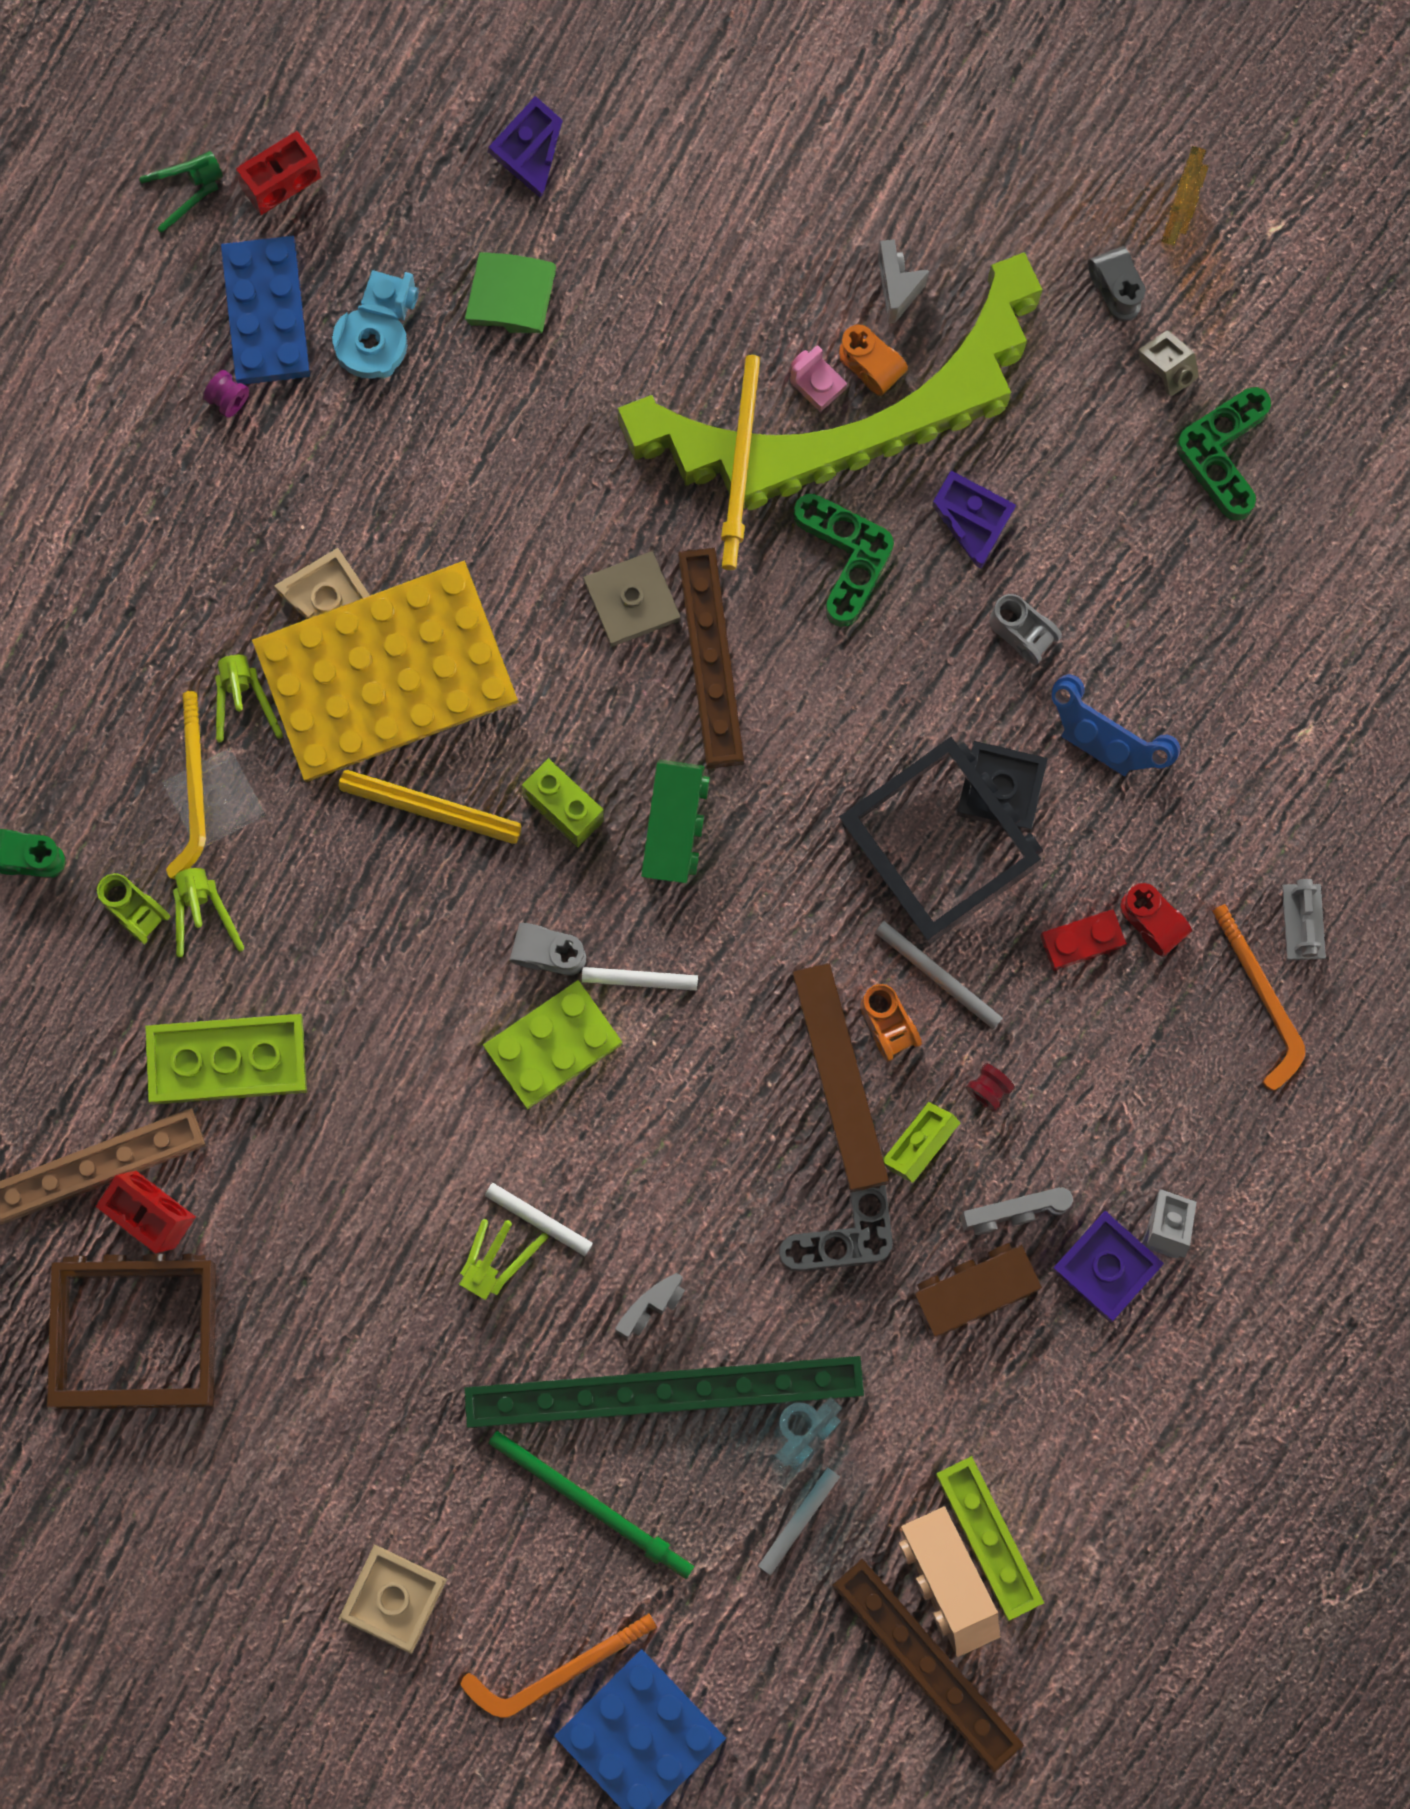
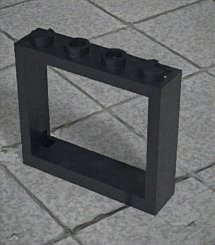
(1004, 814)

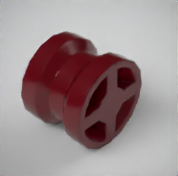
(990, 1087)

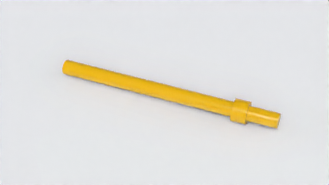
(733, 529)

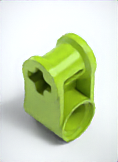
(136, 911)

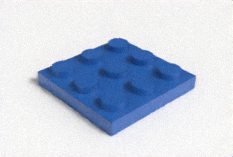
(640, 1736)

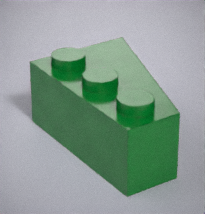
(674, 821)

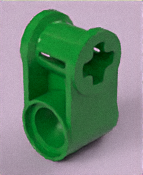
(21, 852)

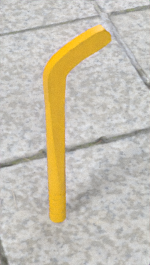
(196, 843)

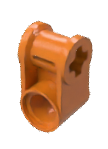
(875, 362)
(889, 1024)

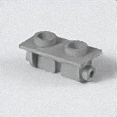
(1303, 920)

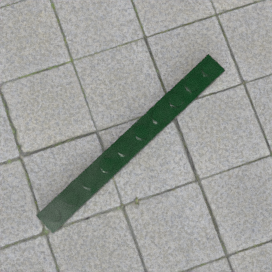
(663, 1392)

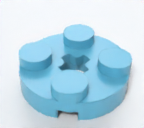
(359, 324)

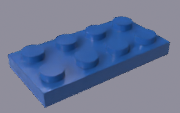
(265, 310)

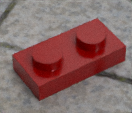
(1083, 939)

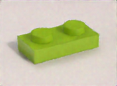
(920, 1142)

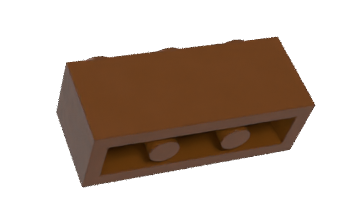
(975, 1290)

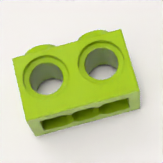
(563, 802)

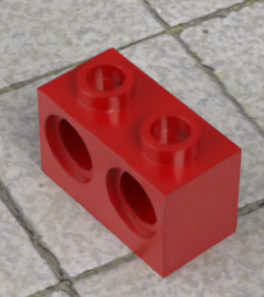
(278, 172)
(145, 1211)

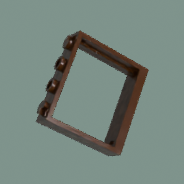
(118, 1267)

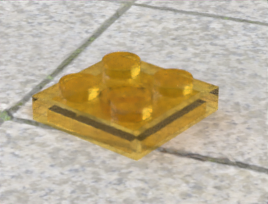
(1186, 196)

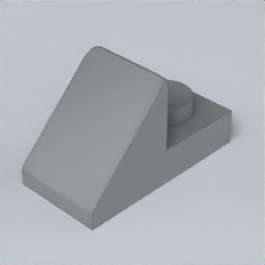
(898, 286)
(1170, 1225)

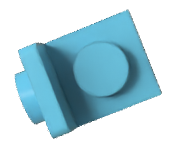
(391, 292)

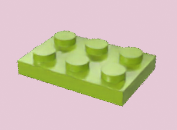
(552, 1044)

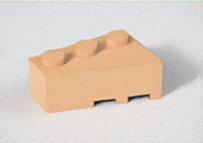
(950, 1581)

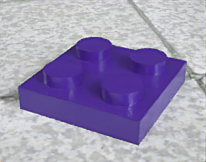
(1107, 1266)

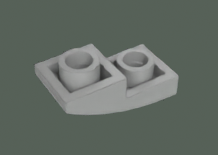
(659, 1297)

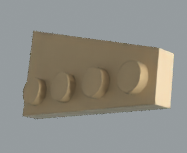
(322, 586)

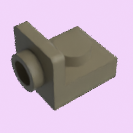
(1171, 361)

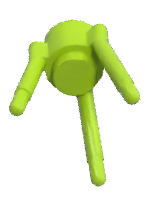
(234, 677)
(193, 890)
(480, 1277)

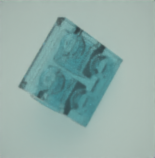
(819, 1424)

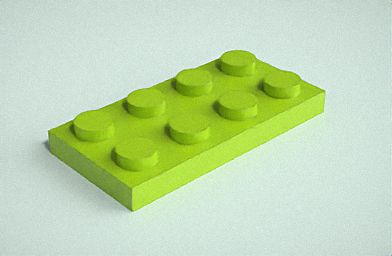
(225, 1059)

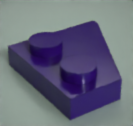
(529, 145)

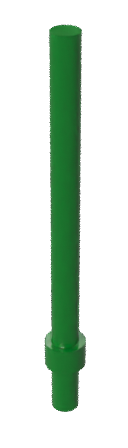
(656, 1548)

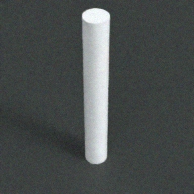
(639, 978)
(538, 1219)

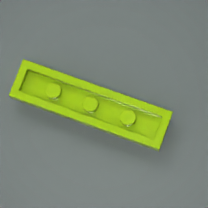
(989, 1538)

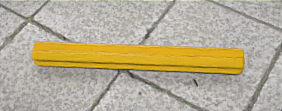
(430, 806)

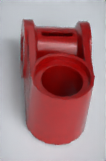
(1157, 921)

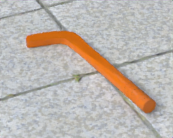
(1287, 1031)
(507, 1707)

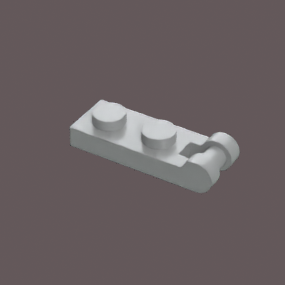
(1018, 1210)

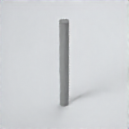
(938, 975)

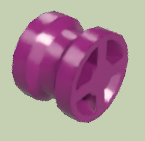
(226, 393)

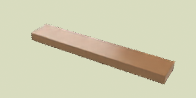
(99, 1165)

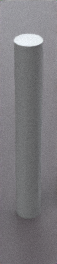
(798, 1521)

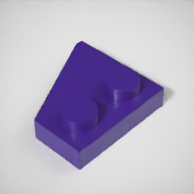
(972, 515)

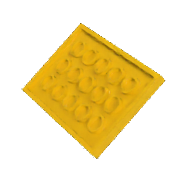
(385, 671)

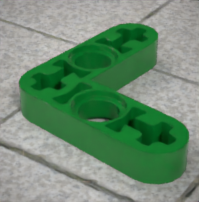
(1212, 443)
(861, 555)

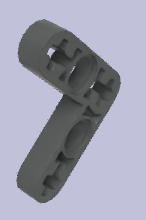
(852, 1237)

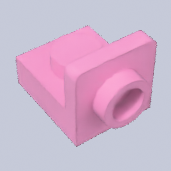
(816, 379)

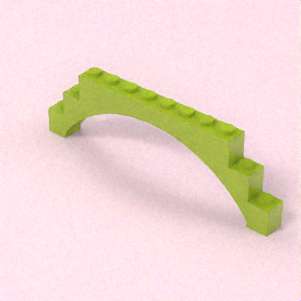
(781, 464)

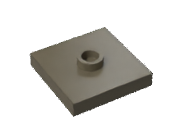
(631, 599)

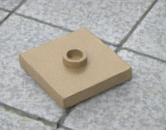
(393, 1599)

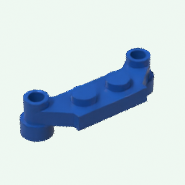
(1104, 737)

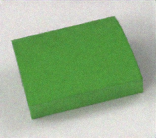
(510, 292)

